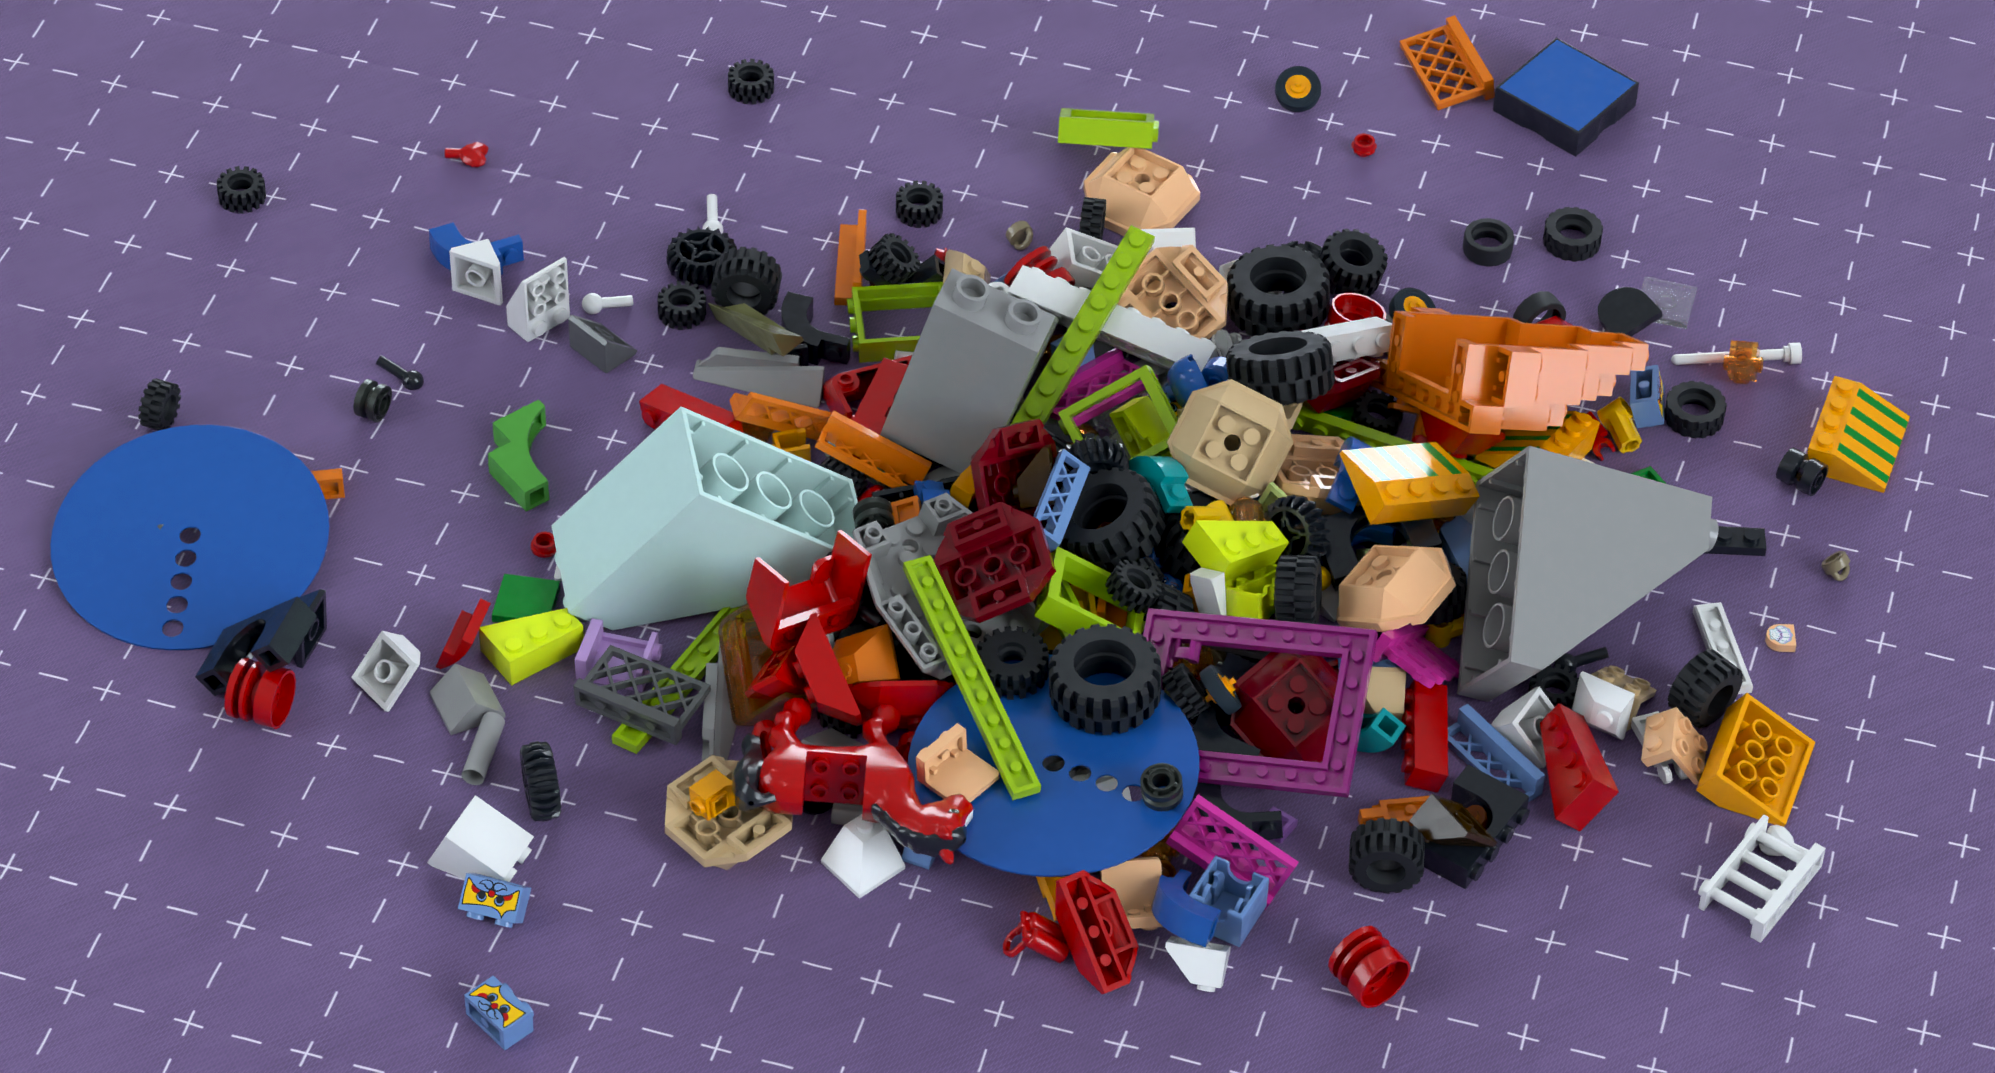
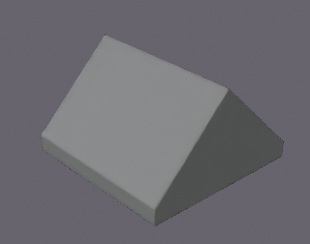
(464, 698)

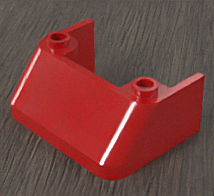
(851, 387)
(830, 592)

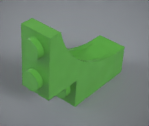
(512, 461)

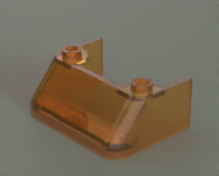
(742, 660)

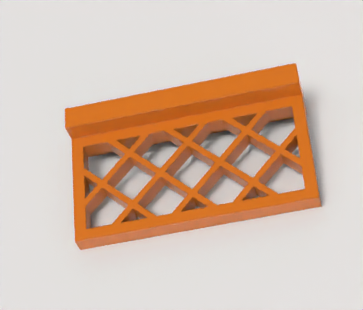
(1465, 58)

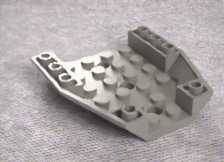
(894, 594)

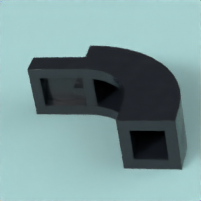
(929, 271)
(797, 316)
(1265, 824)

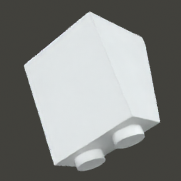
(482, 844)

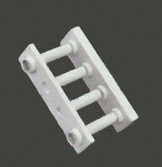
(1776, 900)

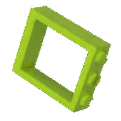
(1107, 128)
(886, 298)
(1155, 392)
(1088, 577)

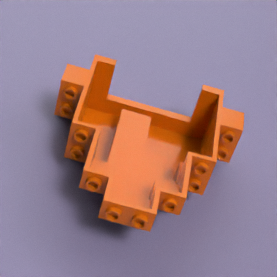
(1500, 370)

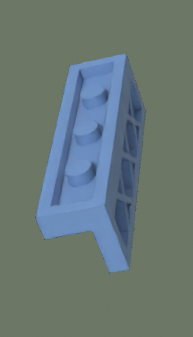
(1064, 500)
(1496, 748)

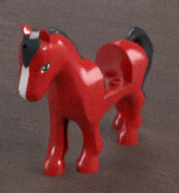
(858, 775)

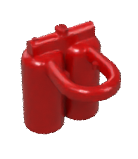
(1038, 935)

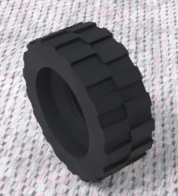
(1570, 248)
(1695, 425)

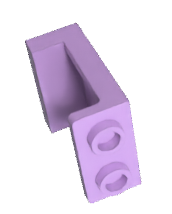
(596, 643)

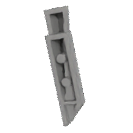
(763, 374)
(718, 725)

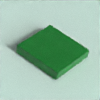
(524, 597)

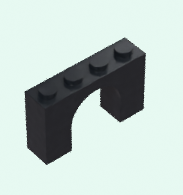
(1344, 527)
(267, 636)
(1206, 729)
(1505, 811)

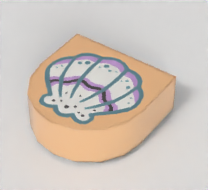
(1781, 638)

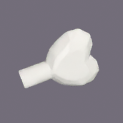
(1782, 834)

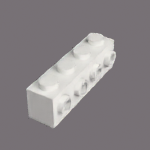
(1357, 338)

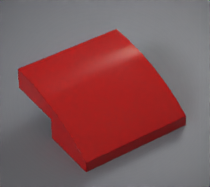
(463, 635)

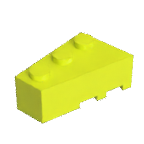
(1139, 425)
(1235, 545)
(1252, 594)
(530, 643)

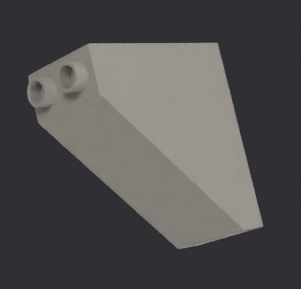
(967, 370)
(1561, 556)

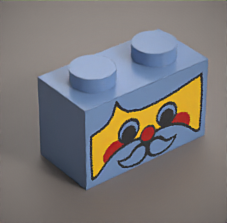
(1647, 397)
(494, 898)
(499, 1012)

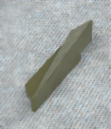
(756, 328)

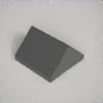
(598, 343)

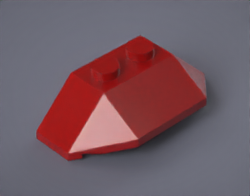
(1455, 439)
(823, 675)
(777, 677)
(909, 697)
(1096, 930)

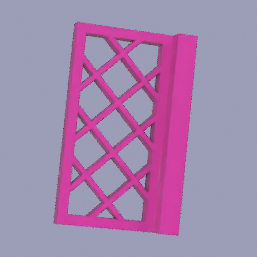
(1099, 370)
(1201, 846)

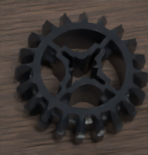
(695, 254)
(1097, 454)
(1299, 516)
(540, 781)

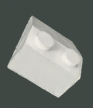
(1082, 256)

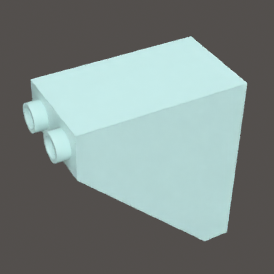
(688, 517)

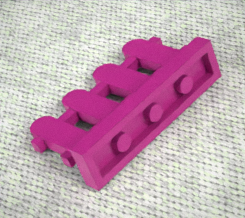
(1416, 655)

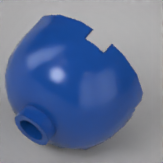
(1183, 379)

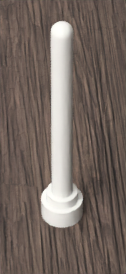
(1791, 353)

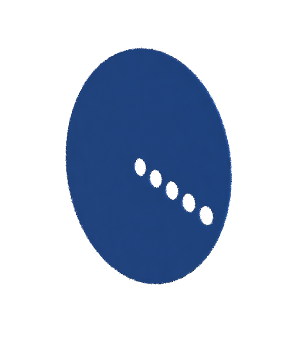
(244, 493)
(1069, 821)

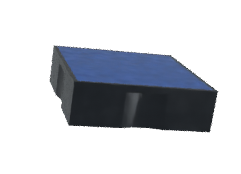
(1565, 96)

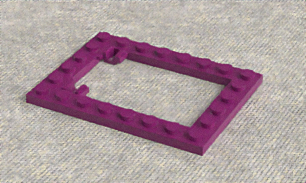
(1353, 645)

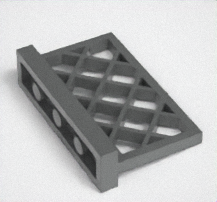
(630, 709)

